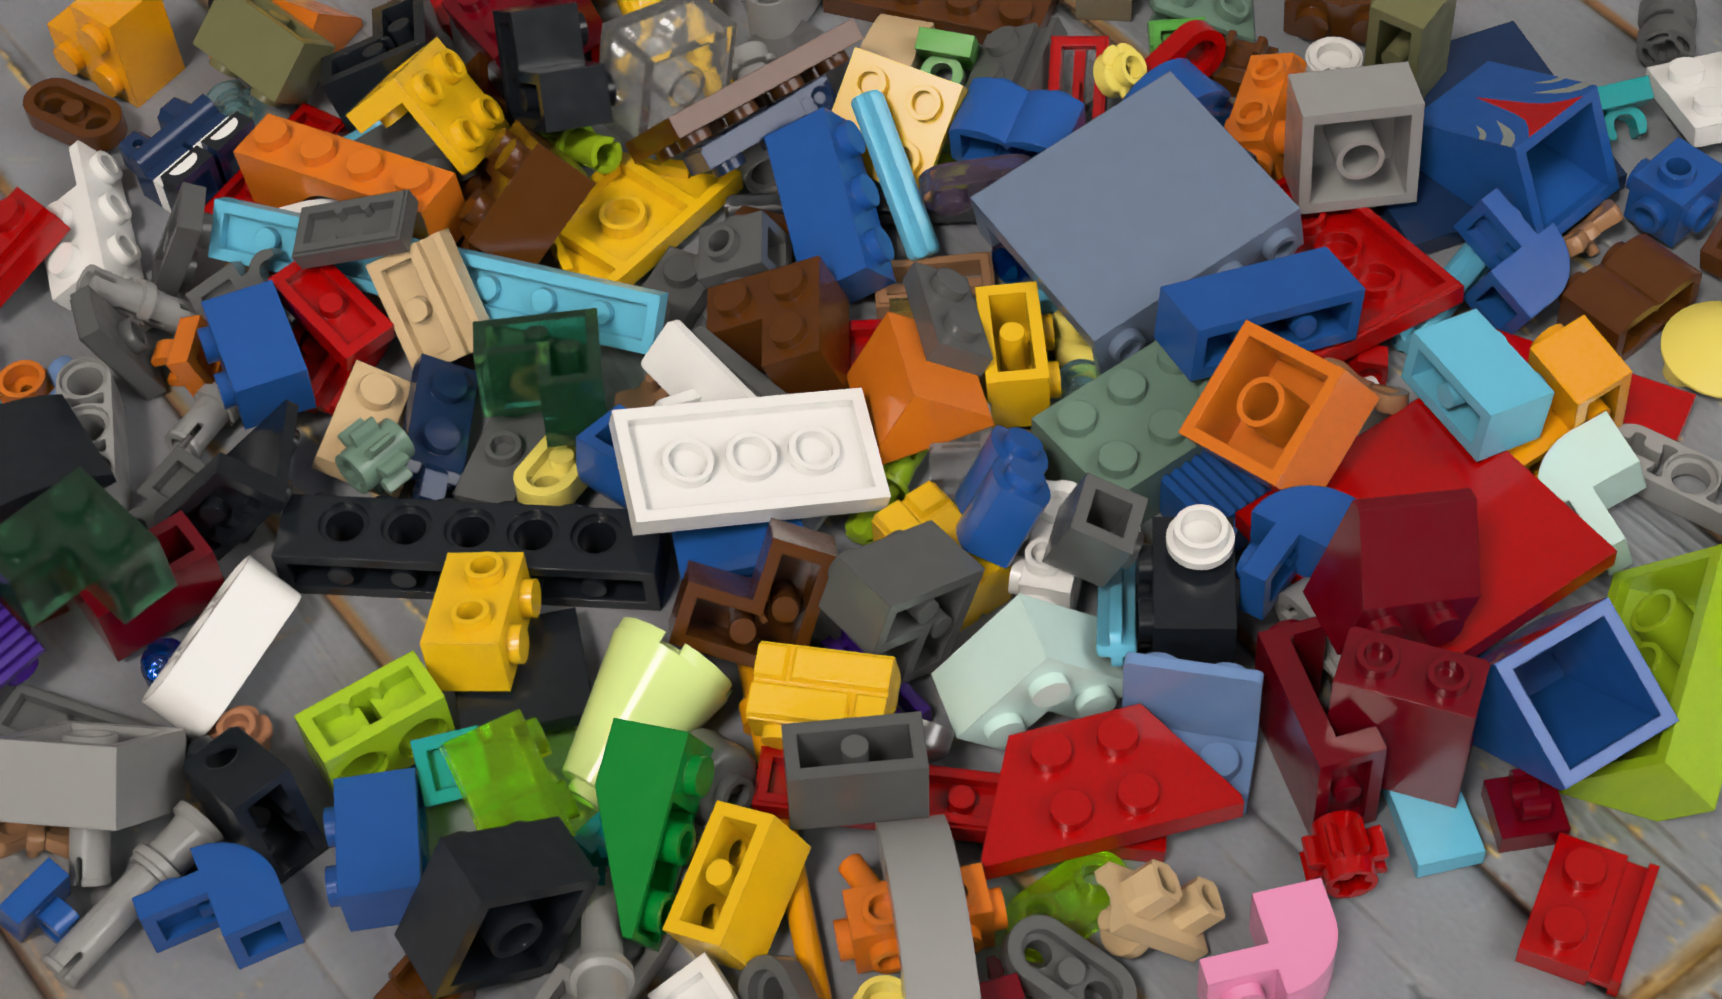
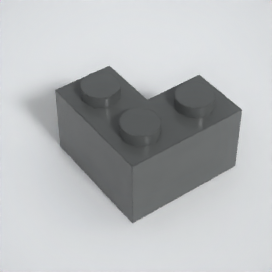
(903, 596)

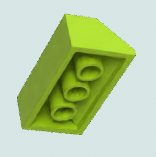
(1677, 627)

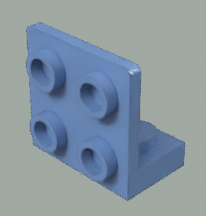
(1205, 706)

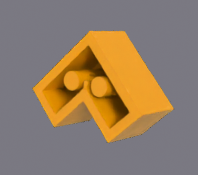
(118, 46)
(1585, 380)

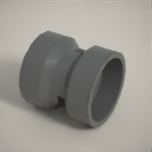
(1666, 30)

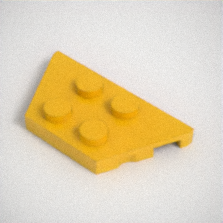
(637, 216)

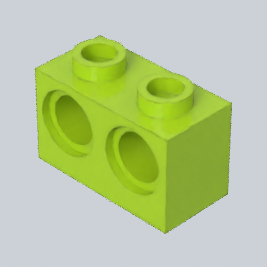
(374, 720)

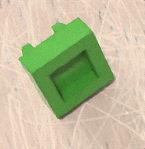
(947, 51)

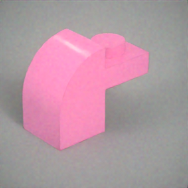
(1292, 950)

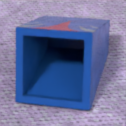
(1528, 137)
(1569, 696)

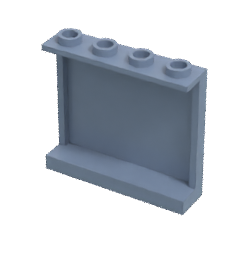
(1135, 206)

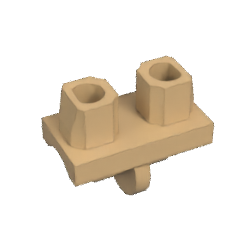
(1156, 912)

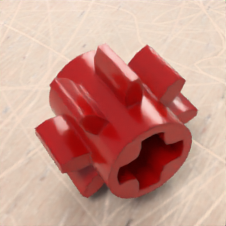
(1344, 854)

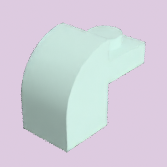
(1593, 472)

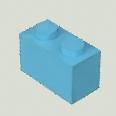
(1477, 384)

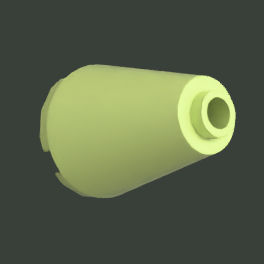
(643, 684)

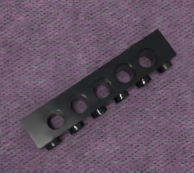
(401, 546)

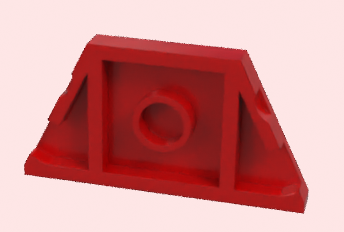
(1098, 789)

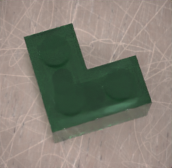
(543, 366)
(77, 541)

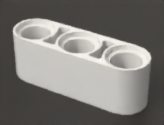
(221, 648)

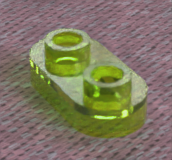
(1064, 897)

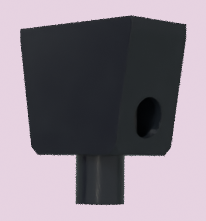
(238, 774)

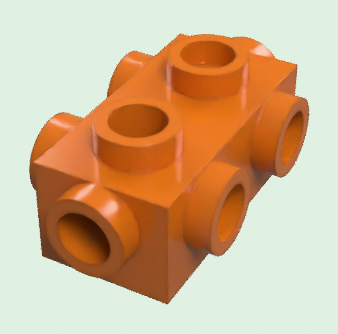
(1260, 108)
(868, 925)

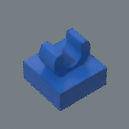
(40, 904)

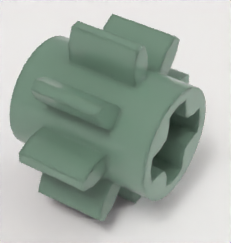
(375, 455)

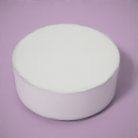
(1333, 53)

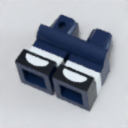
(189, 148)

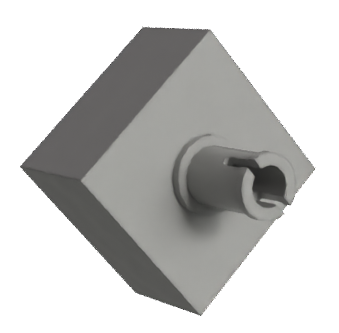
(1353, 137)
(92, 782)

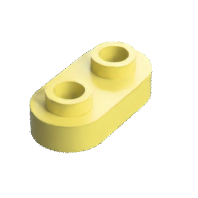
(548, 476)

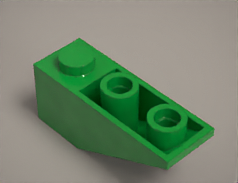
(647, 811)

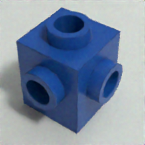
(1674, 192)

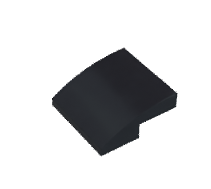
(40, 447)
(548, 686)

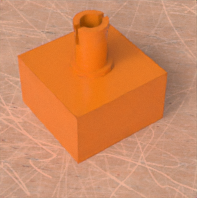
(1278, 411)

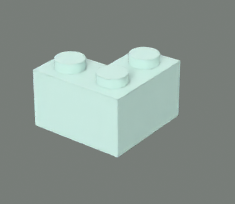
(1023, 665)

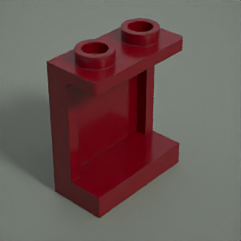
(1421, 704)
(1318, 767)

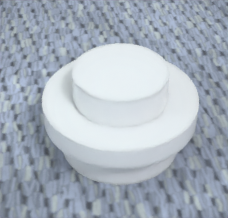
(1200, 537)

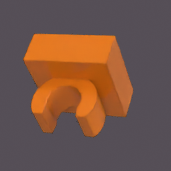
(185, 356)

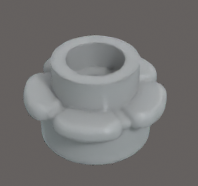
(749, 58)

